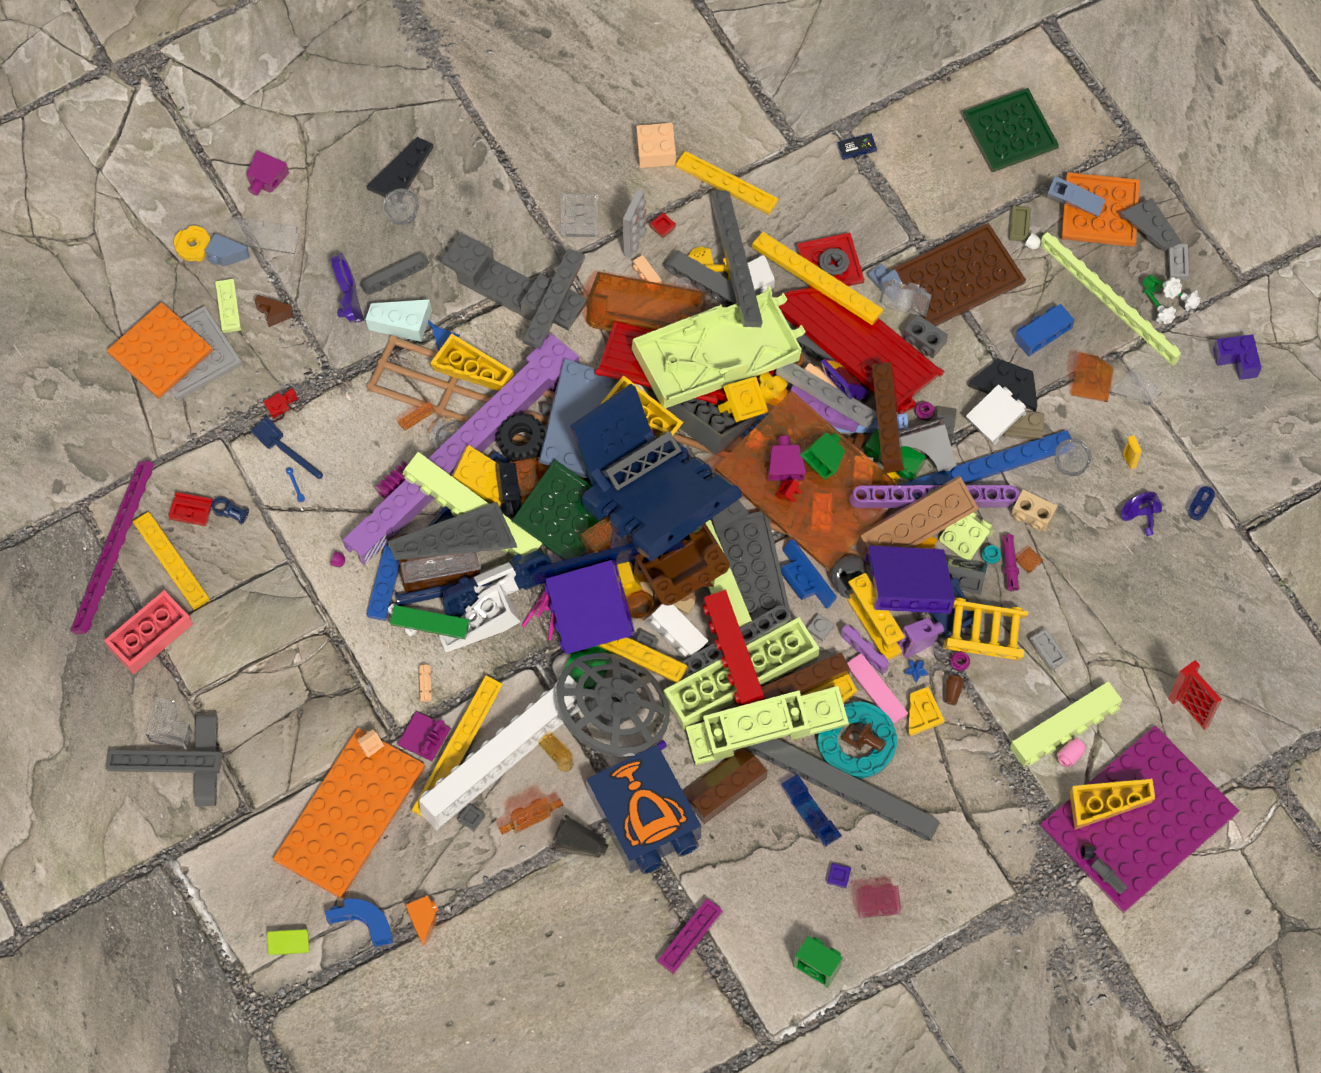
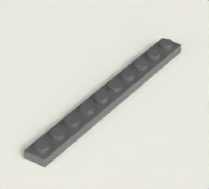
(736, 259)

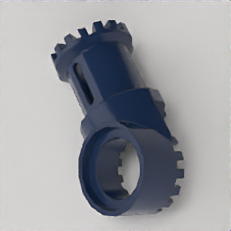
(231, 510)

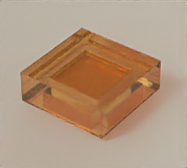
(1029, 560)

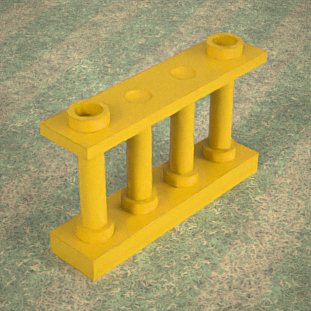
(877, 623)
(974, 644)

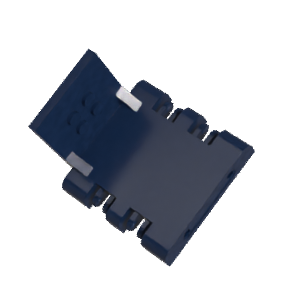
(658, 505)

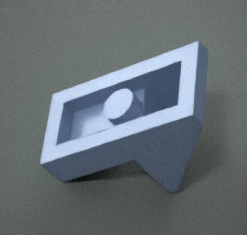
(882, 274)

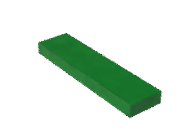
(429, 622)

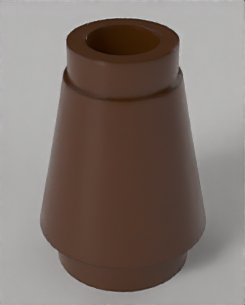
(953, 689)

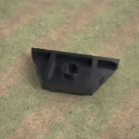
(1015, 378)

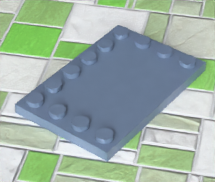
(575, 396)

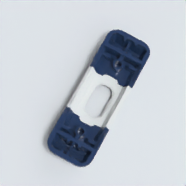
(517, 574)

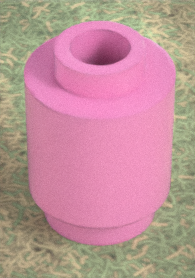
(1071, 752)

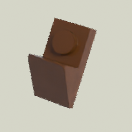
(276, 310)

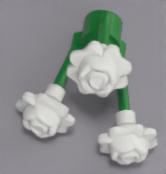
(1171, 289)

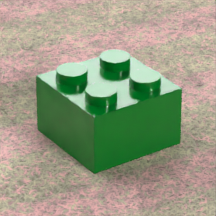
(818, 961)

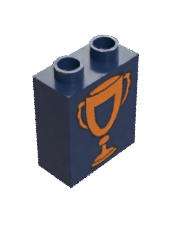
(645, 810)

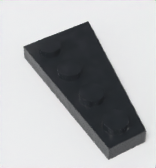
(402, 169)

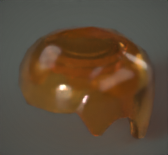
(640, 605)

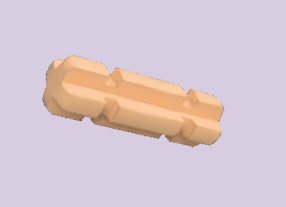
(425, 683)

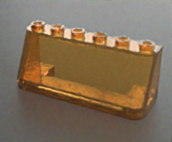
(639, 303)

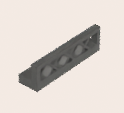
(638, 453)

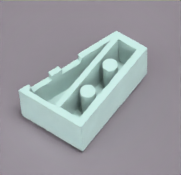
(400, 318)

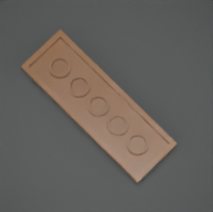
(923, 517)

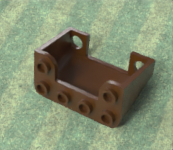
(686, 568)

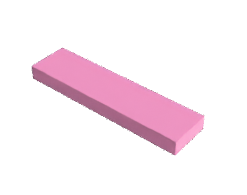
(876, 688)

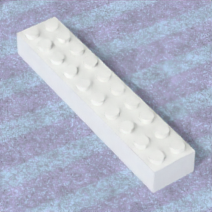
(495, 757)

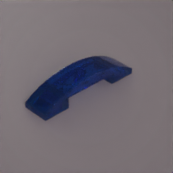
(809, 811)

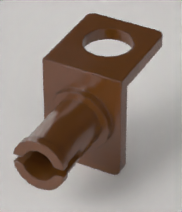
(865, 737)

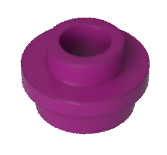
(925, 415)
(960, 656)

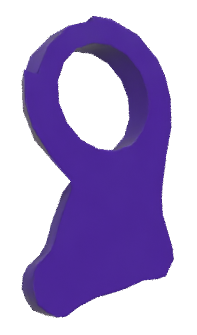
(349, 301)

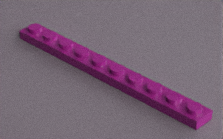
(112, 547)

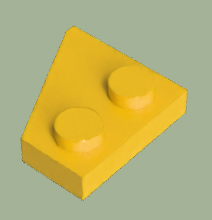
(923, 712)

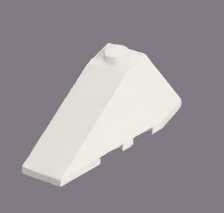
(487, 617)

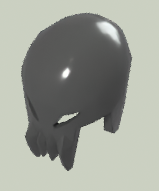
(846, 570)

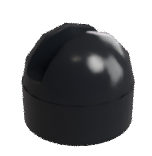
(1087, 851)

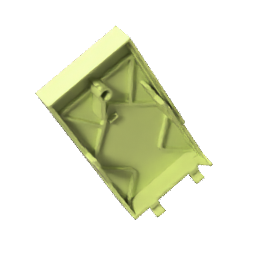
(715, 350)

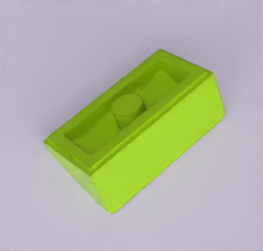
(288, 942)

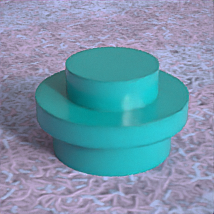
(991, 554)

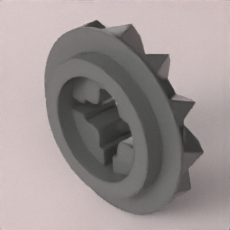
(836, 255)

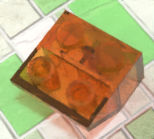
(529, 474)

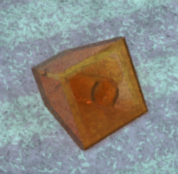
(1092, 378)

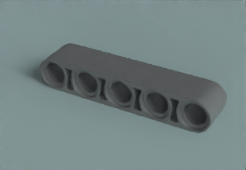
(206, 741)

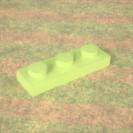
(228, 306)

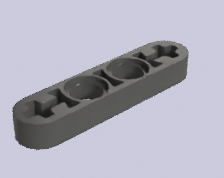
(395, 273)

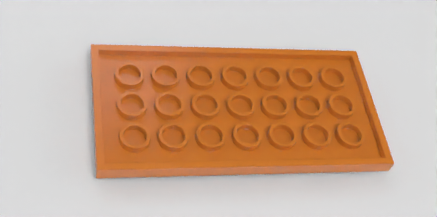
(348, 815)

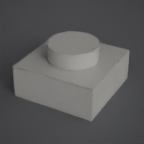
(820, 627)

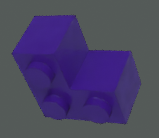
(1239, 351)

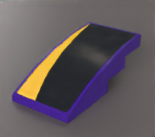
(844, 380)

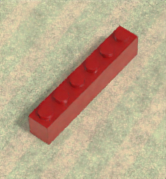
(734, 648)

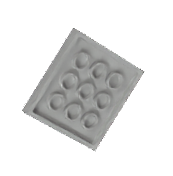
(216, 364)

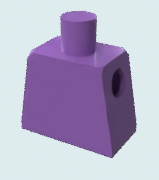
(919, 636)

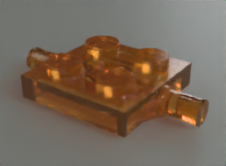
(534, 813)

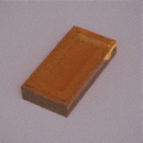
(416, 416)

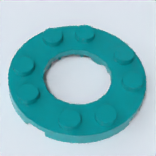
(866, 766)

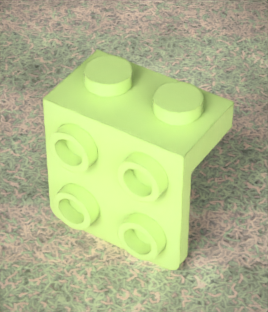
(967, 535)

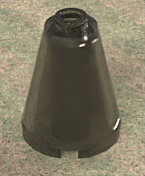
(578, 839)

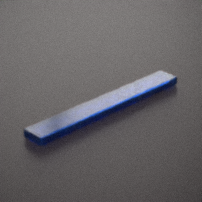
(621, 554)

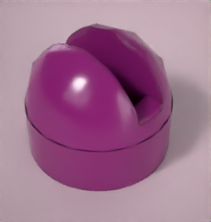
(338, 559)

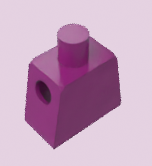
(266, 173)
(785, 461)

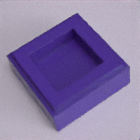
(839, 875)

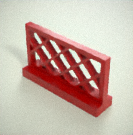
(1195, 695)

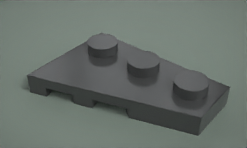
(1151, 221)

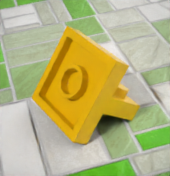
(744, 400)

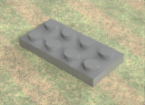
(634, 224)

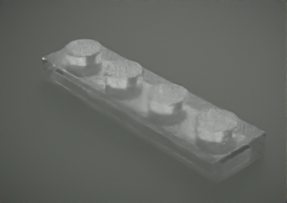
(440, 566)

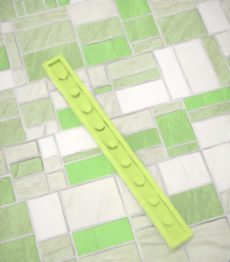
(1109, 298)

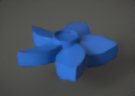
(916, 670)

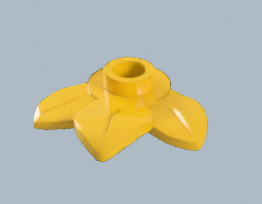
(772, 386)

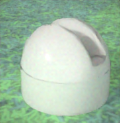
(1033, 241)

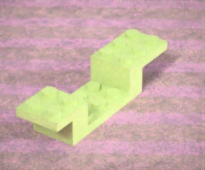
(766, 721)

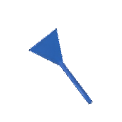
(441, 335)

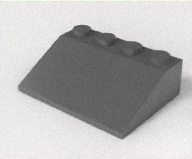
(708, 425)

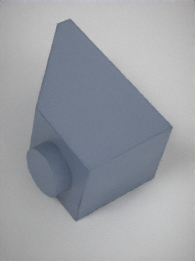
(225, 251)

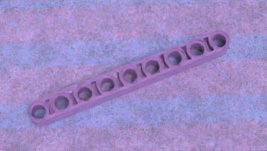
(905, 492)

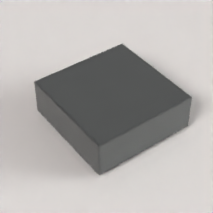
(471, 817)

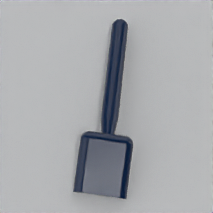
(270, 435)

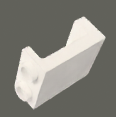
(996, 413)

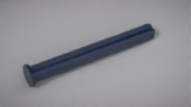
(425, 594)

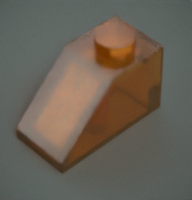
(598, 536)

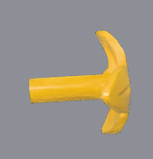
(720, 268)

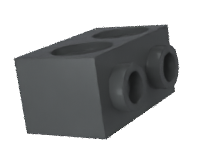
(928, 333)

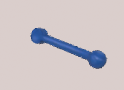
(300, 497)

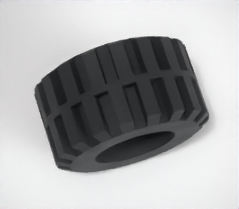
(513, 427)

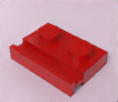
(190, 509)

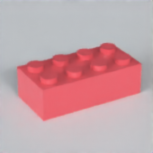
(148, 632)

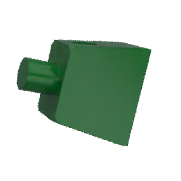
(824, 454)

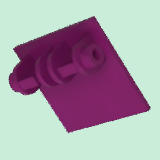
(424, 736)

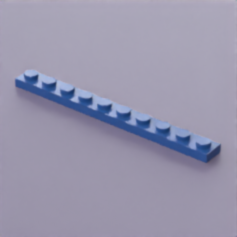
(996, 463)

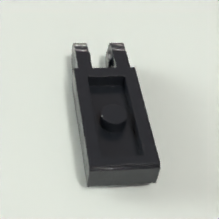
(508, 487)

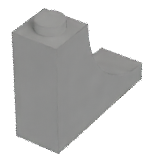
(933, 441)

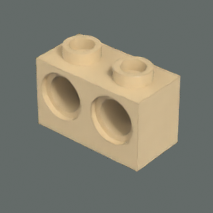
(1036, 506)

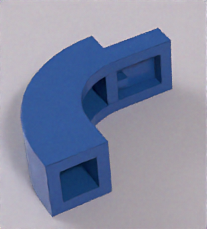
(366, 913)

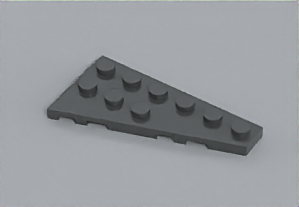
(467, 533)

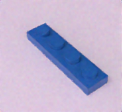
(384, 586)

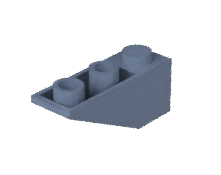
(1075, 196)

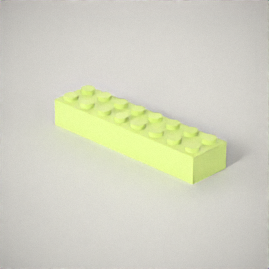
(771, 657)

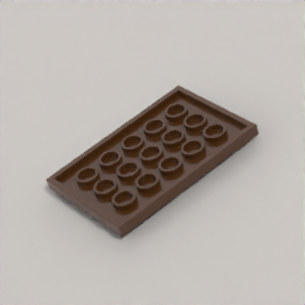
(963, 273)

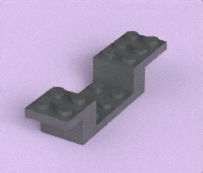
(505, 286)

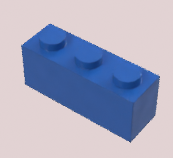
(1044, 329)

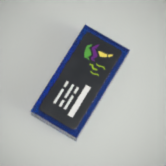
(856, 146)

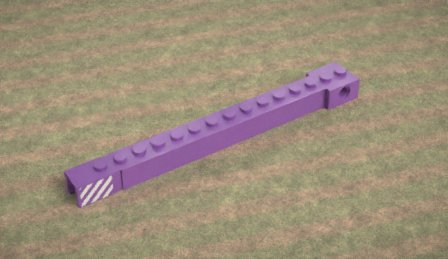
(479, 432)

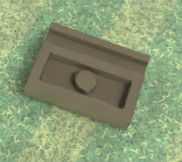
(1027, 427)

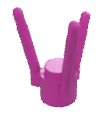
(544, 604)

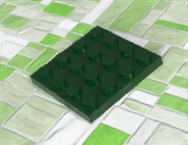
(1010, 130)
(556, 512)

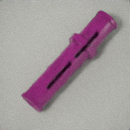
(1011, 570)

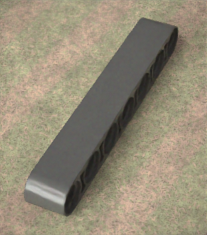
(751, 628)

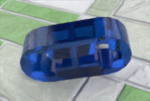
(1197, 501)

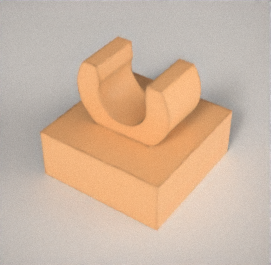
(370, 743)

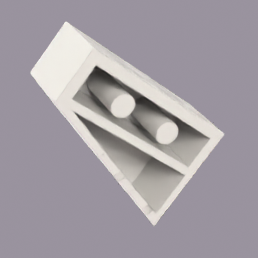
(676, 630)

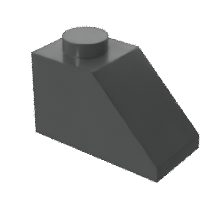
(949, 418)

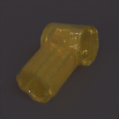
(556, 752)

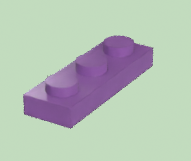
(853, 638)

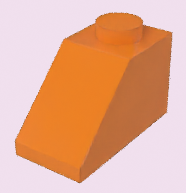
(423, 917)

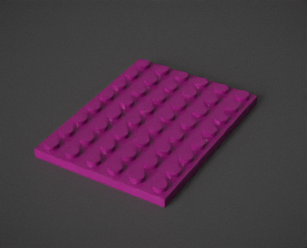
(1153, 838)

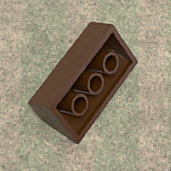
(725, 784)

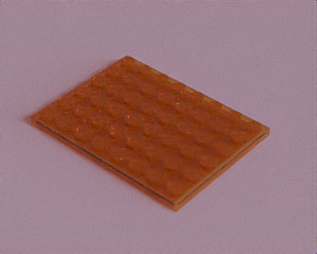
(822, 515)

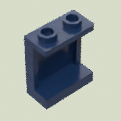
(947, 619)

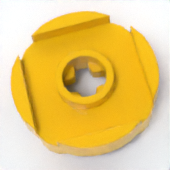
(194, 253)

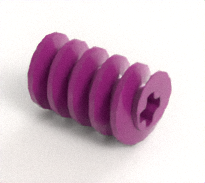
(391, 481)

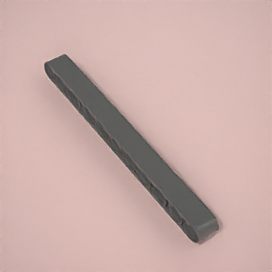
(722, 291)
(847, 787)

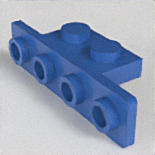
(805, 577)

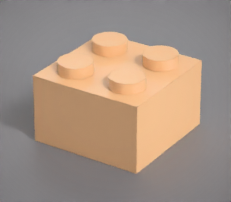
(656, 145)

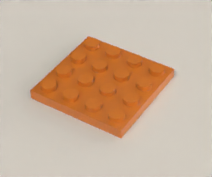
(1109, 226)
(160, 350)

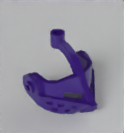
(1131, 509)

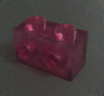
(878, 901)

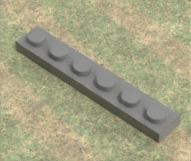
(827, 394)

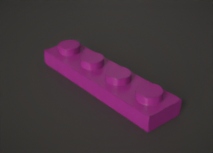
(690, 936)

